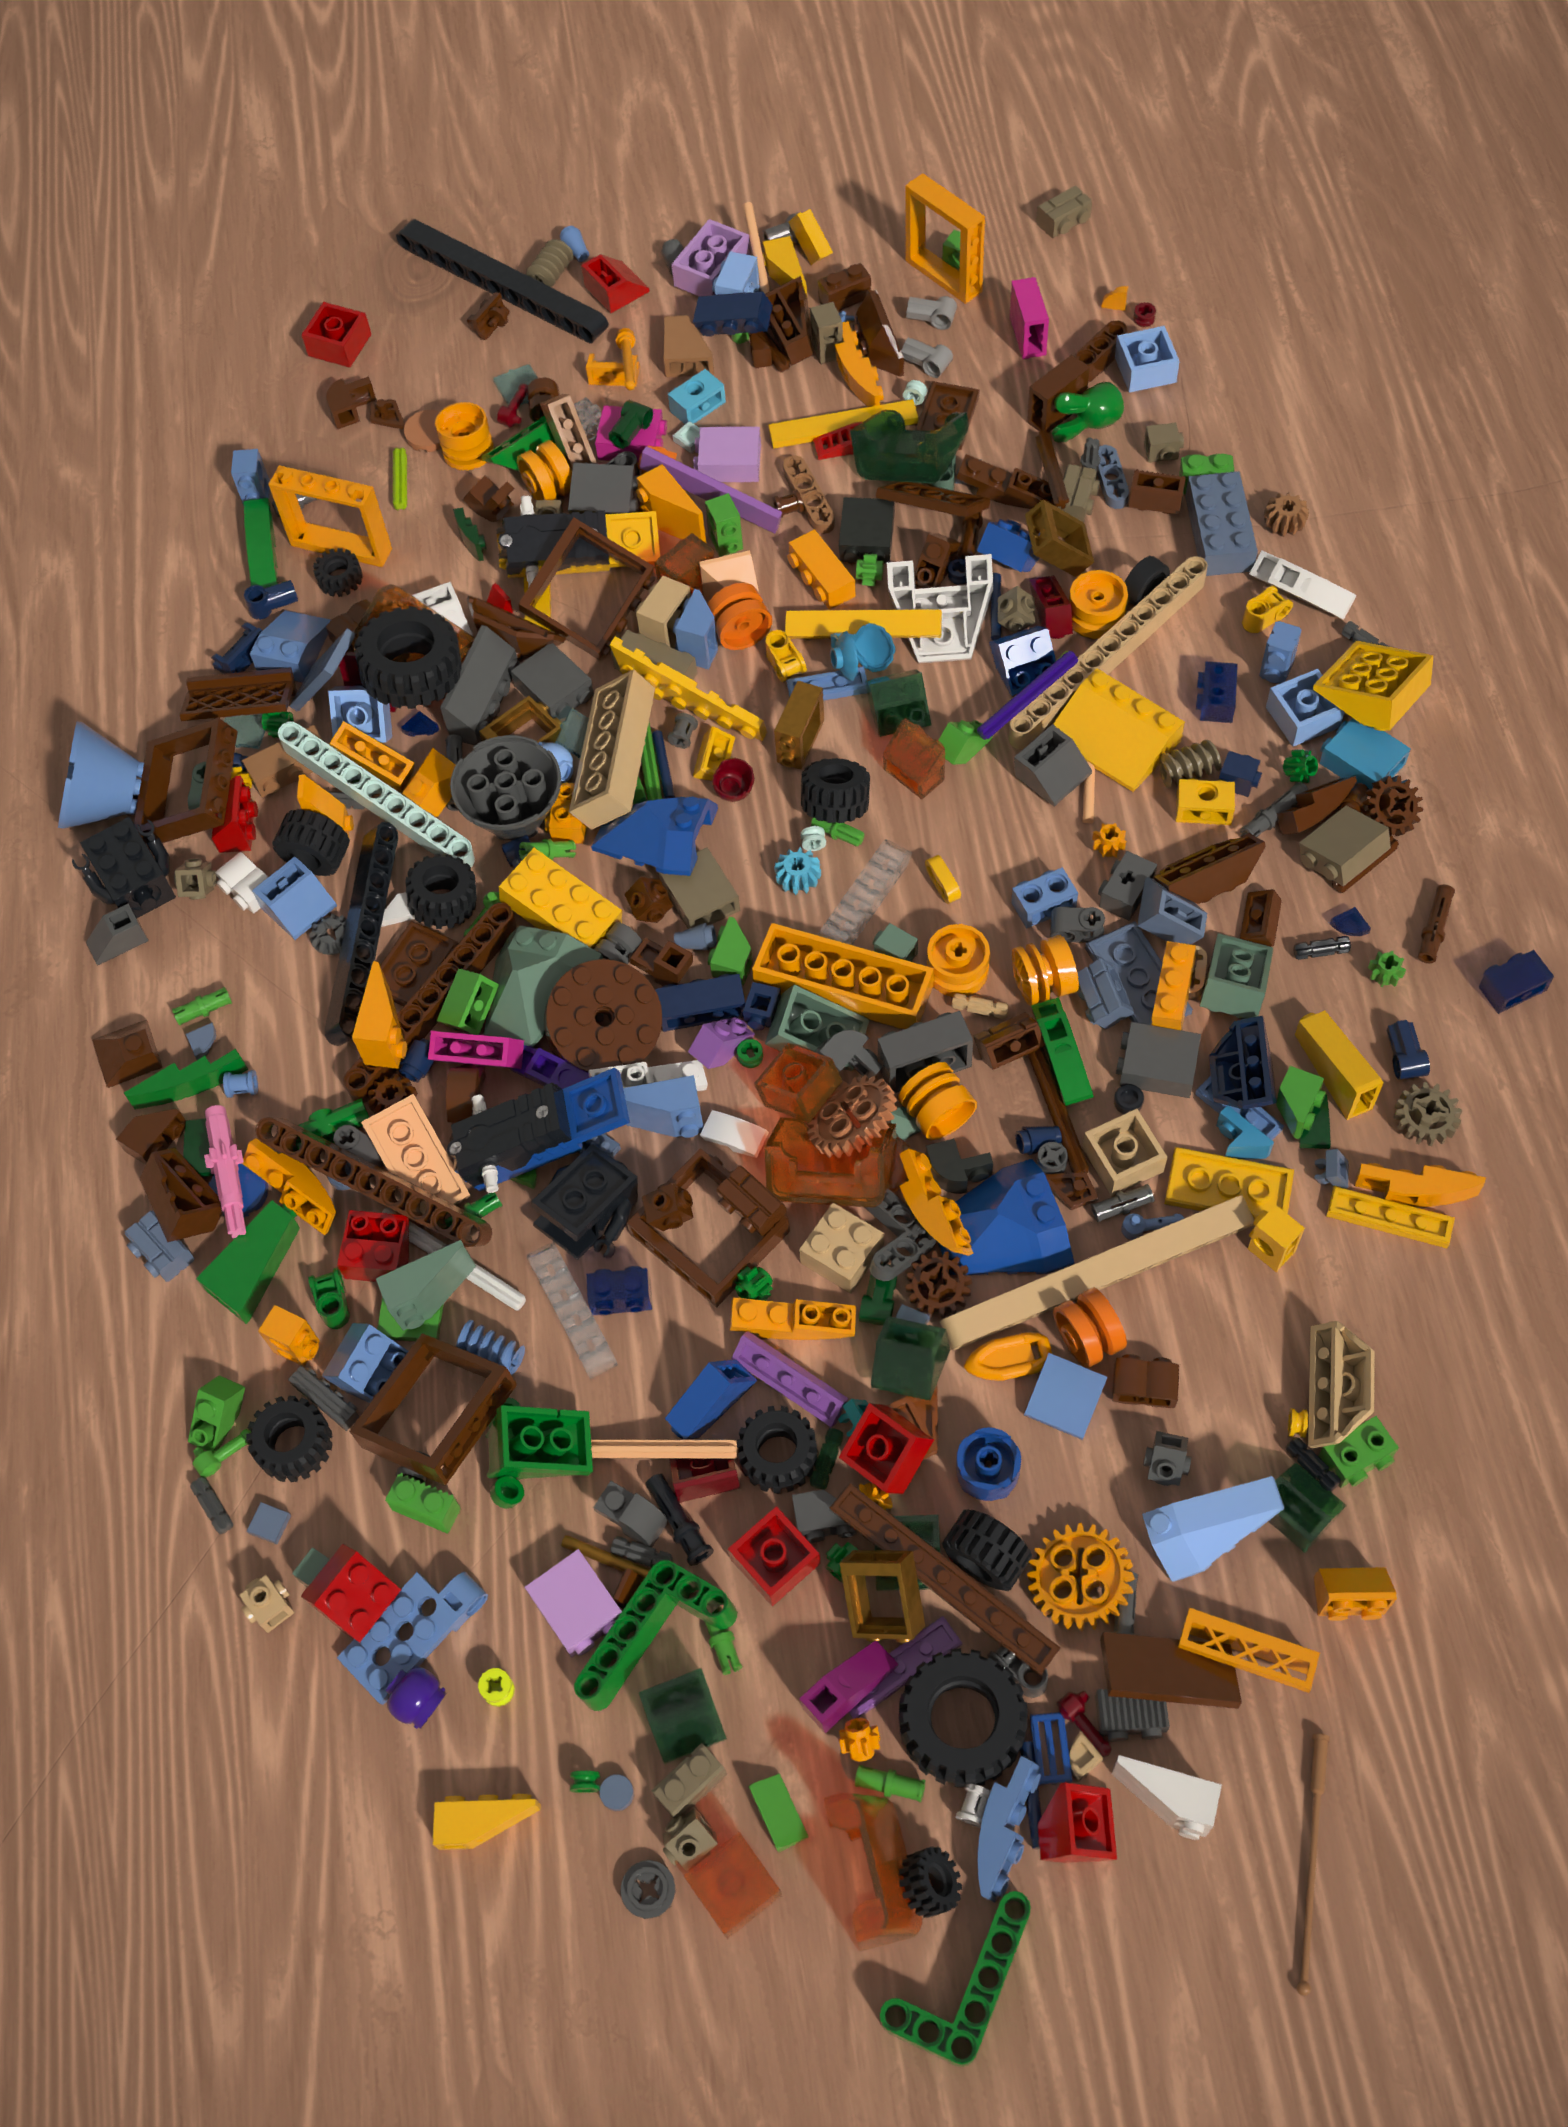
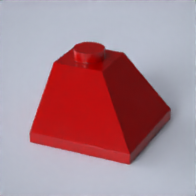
(1078, 1825)

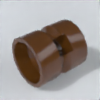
(538, 392)

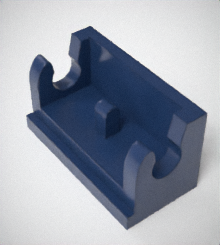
(238, 657)

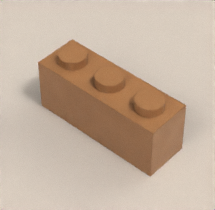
(567, 430)
(274, 768)

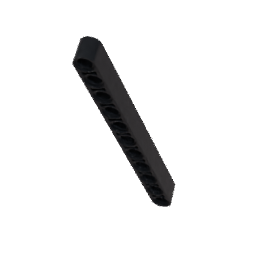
(500, 278)

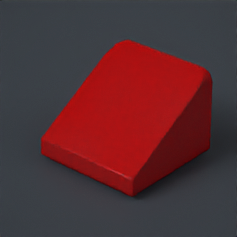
(499, 598)

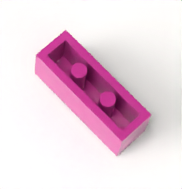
(476, 1049)

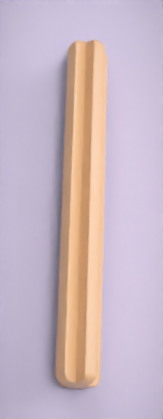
(665, 1448)

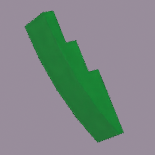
(260, 542)
(176, 1084)

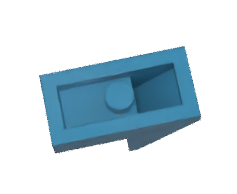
(1248, 1140)

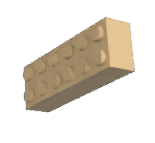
(612, 750)

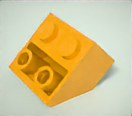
(1353, 1592)

